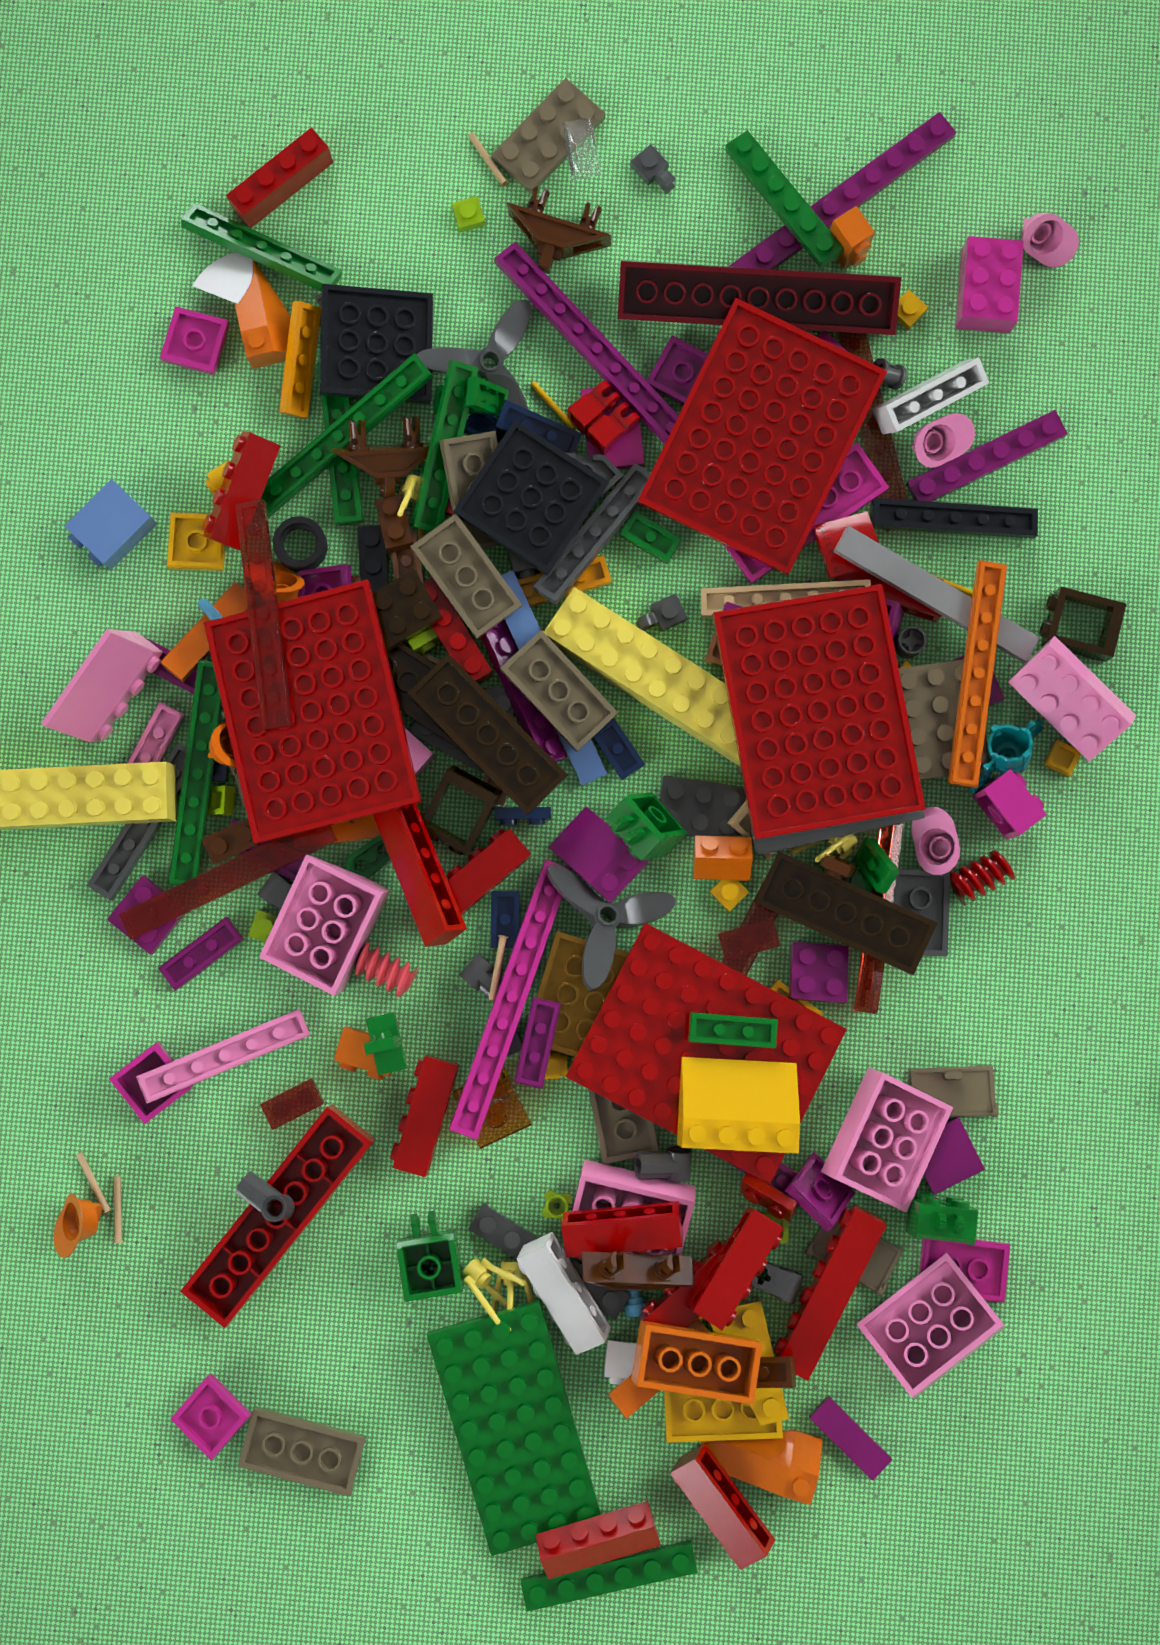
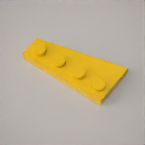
(751, 1323)
(710, 1419)

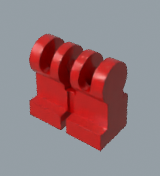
(602, 430)

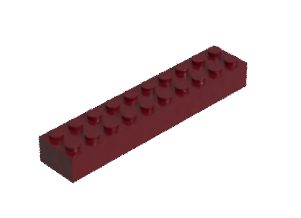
(798, 297)

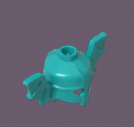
(1008, 749)

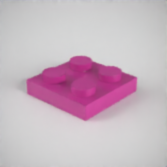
(195, 340)
(211, 1416)

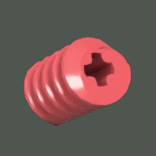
(385, 970)

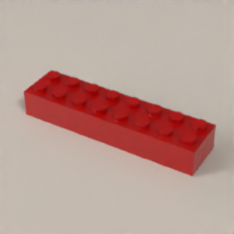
(257, 1245)

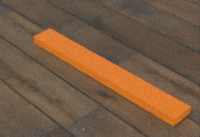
(977, 674)

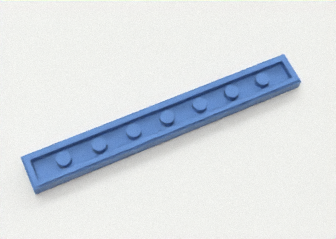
(523, 628)

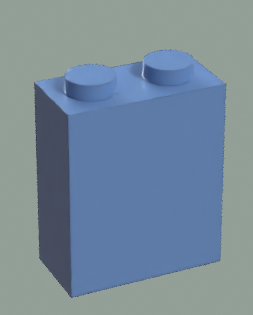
(110, 525)

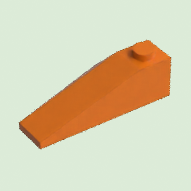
(263, 322)
(779, 1465)

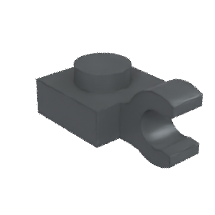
(653, 167)
(664, 613)

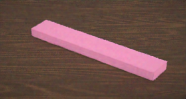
(222, 1056)

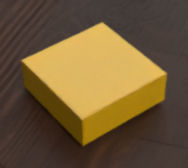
(1062, 758)

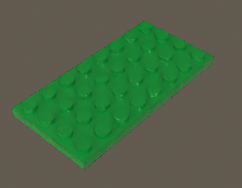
(513, 1425)

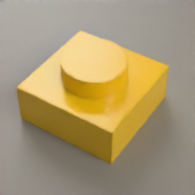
(910, 309)
(729, 893)

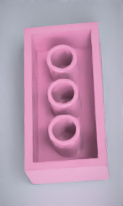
(1072, 699)

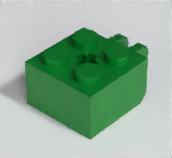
(645, 826)
(942, 1220)
(417, 1249)

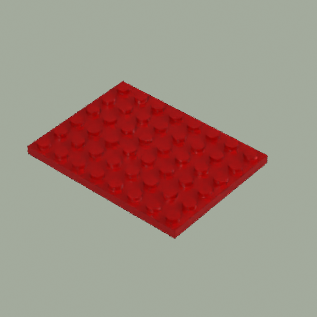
(762, 436)
(818, 711)
(347, 732)
(644, 1031)

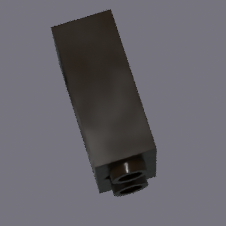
(1110, 630)
(476, 788)

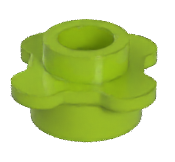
(552, 1198)

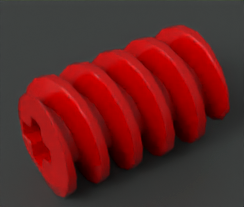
(980, 875)

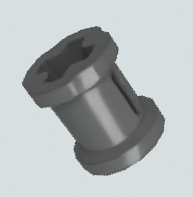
(895, 374)

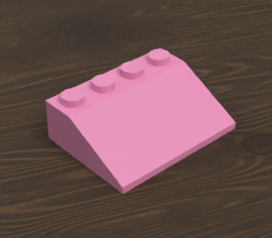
(104, 686)
(324, 924)
(887, 1139)
(611, 1187)
(930, 1325)

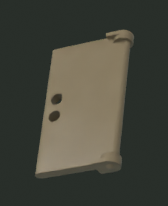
(966, 1088)
(878, 1268)

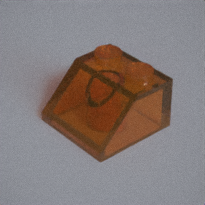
(505, 1113)

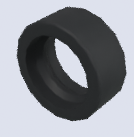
(298, 523)

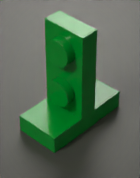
(480, 398)
(385, 1043)

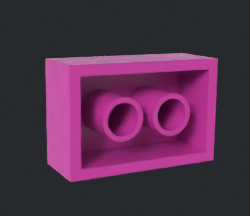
(989, 284)

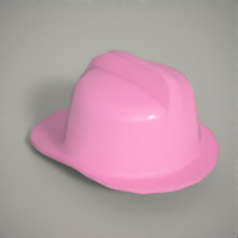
(1049, 239)
(943, 439)
(936, 841)

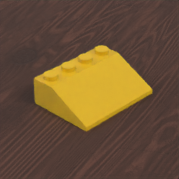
(738, 1105)

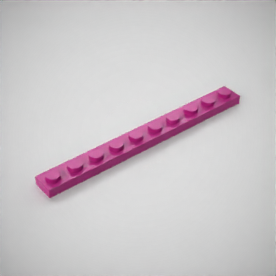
(507, 1007)

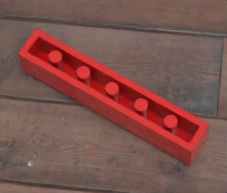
(420, 875)
(831, 1288)

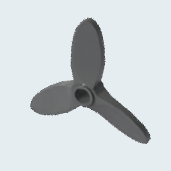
(501, 344)
(626, 913)

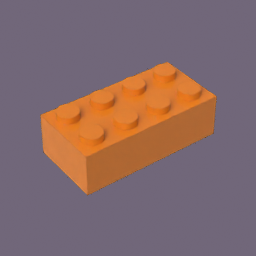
(696, 1362)

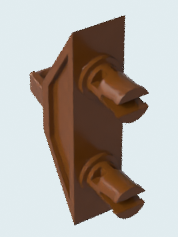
(554, 236)
(385, 462)
(637, 1271)

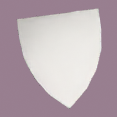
(227, 277)

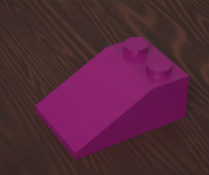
(597, 855)

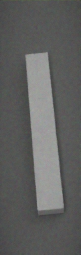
(927, 589)

